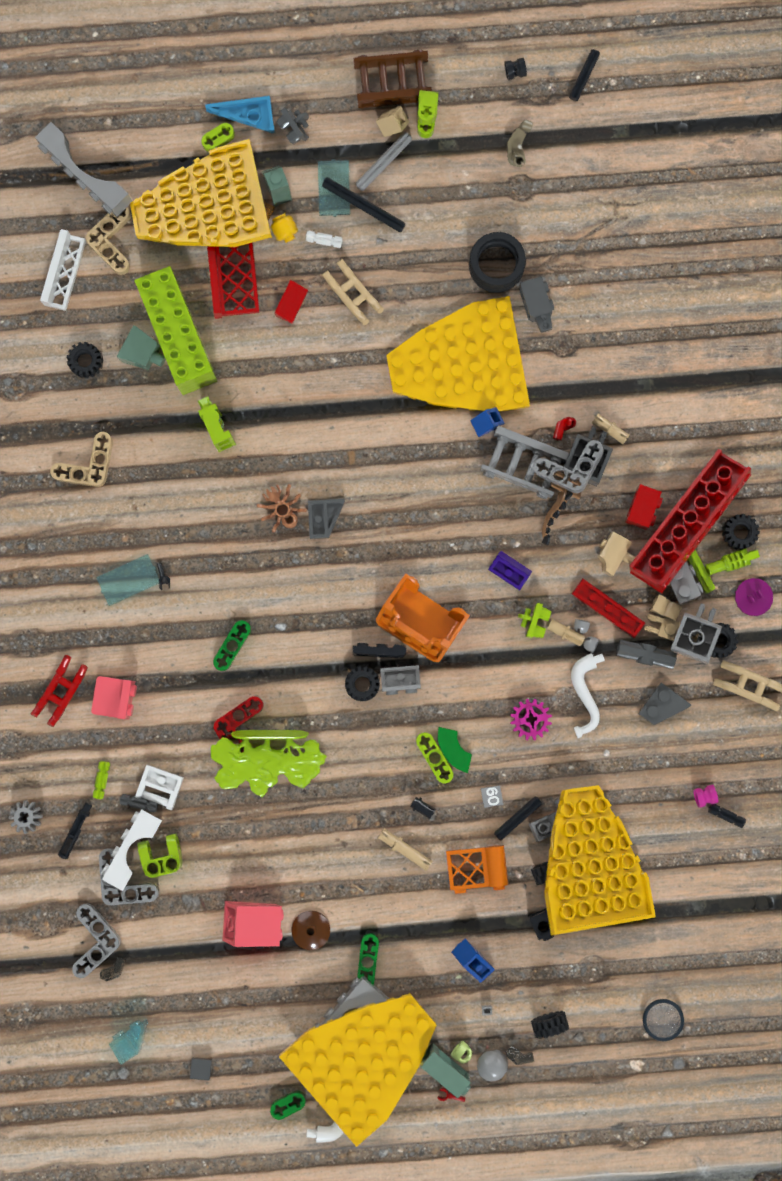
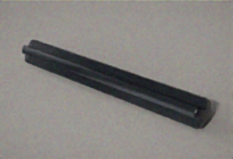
(363, 204)

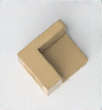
(392, 121)

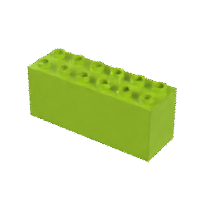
(175, 330)

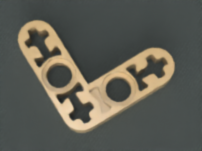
(103, 242)
(88, 472)

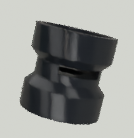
(515, 68)

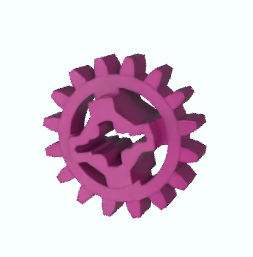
(532, 728)

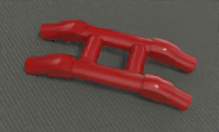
(48, 694)

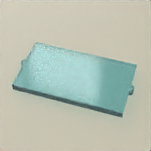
(328, 202)
(128, 580)

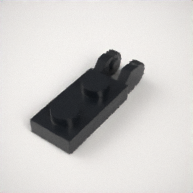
(380, 651)

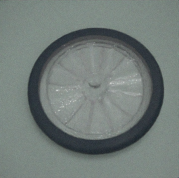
(663, 1020)

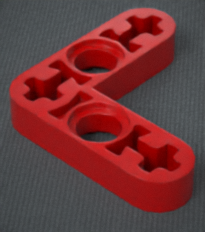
(232, 724)

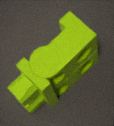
(212, 418)

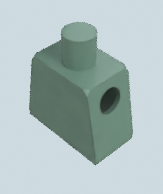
(140, 350)

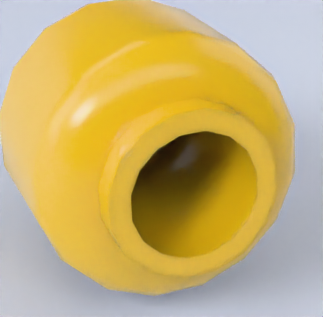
(284, 228)

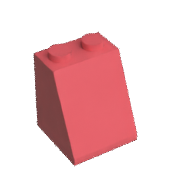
(252, 924)

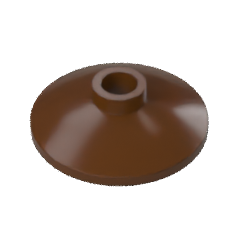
(312, 920)

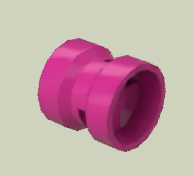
(705, 796)

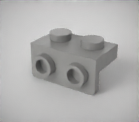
(685, 586)
(400, 678)

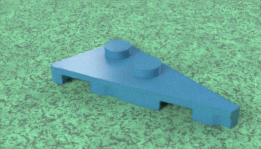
(251, 112)

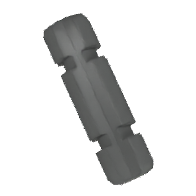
(138, 803)

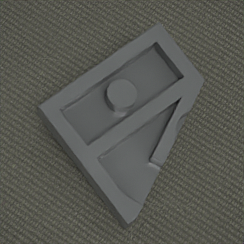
(662, 705)

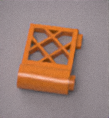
(493, 868)

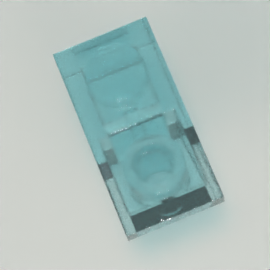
(129, 1043)

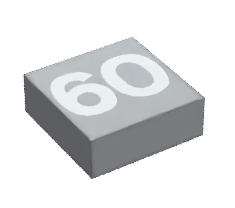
(491, 796)

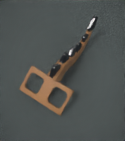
(559, 505)

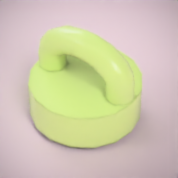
(459, 1050)

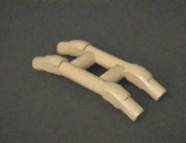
(352, 281)
(739, 688)

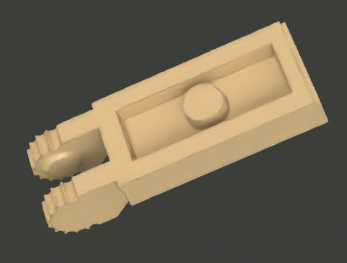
(667, 629)

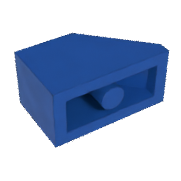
(472, 960)

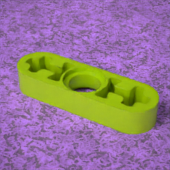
(432, 742)

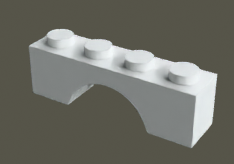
(118, 871)

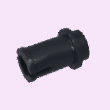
(422, 807)

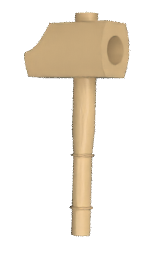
(613, 552)

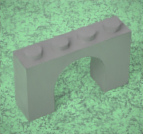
(359, 995)

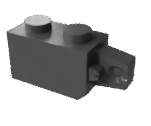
(537, 303)

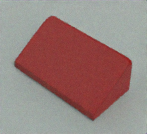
(291, 302)

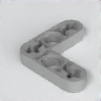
(577, 473)
(106, 887)
(102, 944)

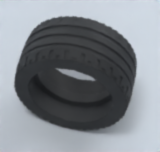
(503, 240)

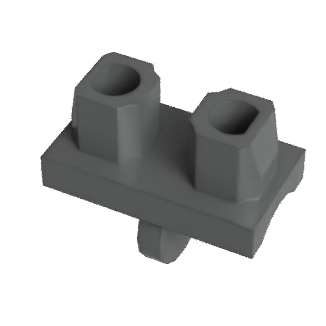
(288, 119)

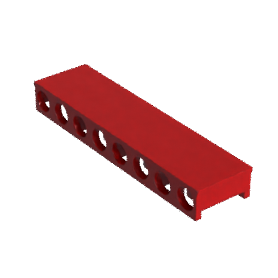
(689, 521)

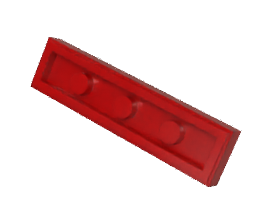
(608, 608)

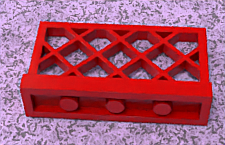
(217, 284)

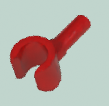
(450, 1096)

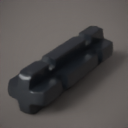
(727, 815)

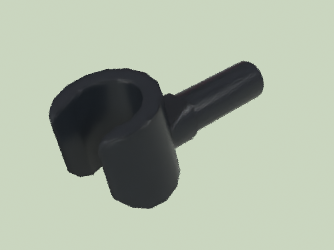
(163, 579)

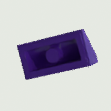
(510, 570)

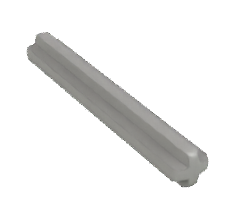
(383, 161)

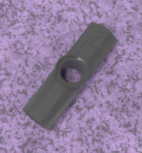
(646, 654)

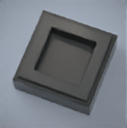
(201, 1068)

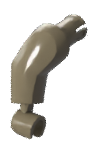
(514, 145)

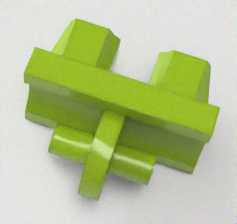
(538, 613)

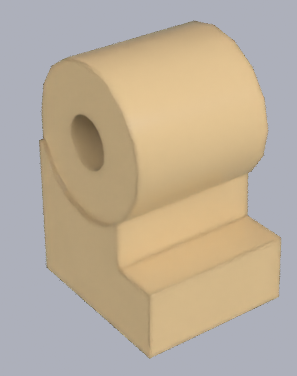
(665, 608)

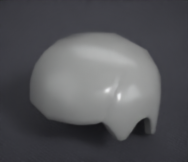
(492, 1065)

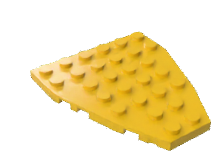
(207, 203)
(464, 360)
(592, 868)
(362, 1062)

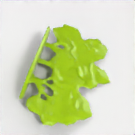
(263, 764)

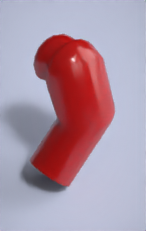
(563, 425)

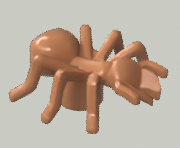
(281, 508)

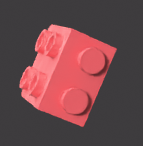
(113, 697)

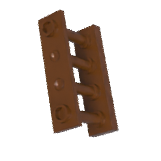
(394, 97)

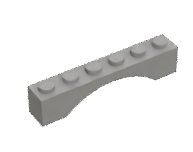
(109, 193)

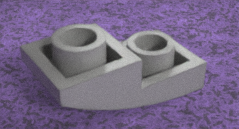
(542, 827)

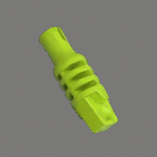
(732, 561)

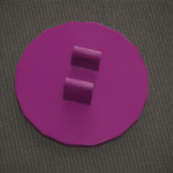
(754, 597)

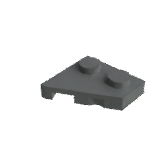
(323, 517)

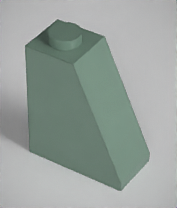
(277, 185)

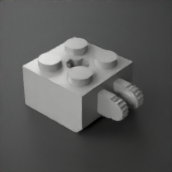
(695, 625)

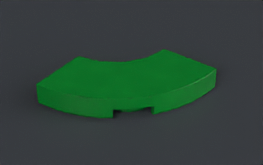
(452, 750)

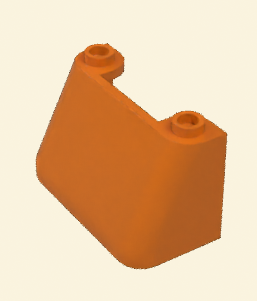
(420, 620)

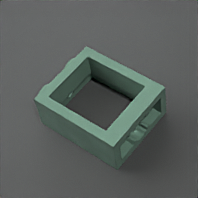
(446, 1071)

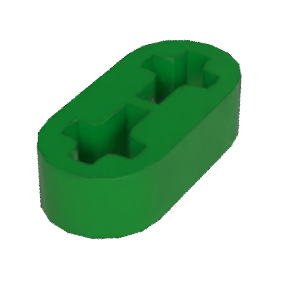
(290, 1109)

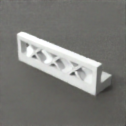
(56, 267)

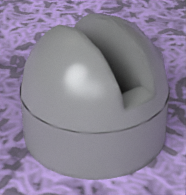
(581, 626)
(590, 644)

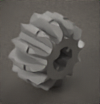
(20, 812)

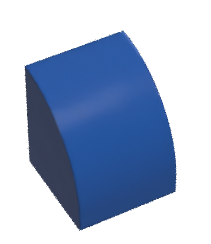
(487, 421)

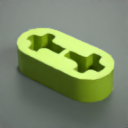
(217, 136)

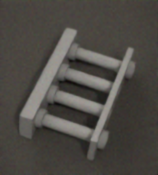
(521, 443)

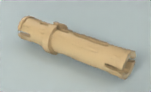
(405, 849)

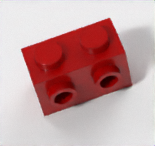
(643, 507)

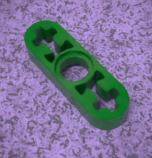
(229, 661)
(364, 946)

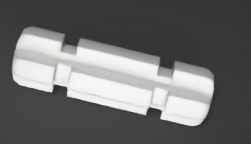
(324, 239)

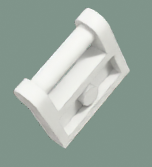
(161, 781)

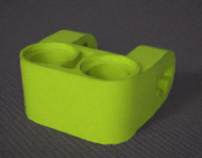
(427, 112)
(162, 862)

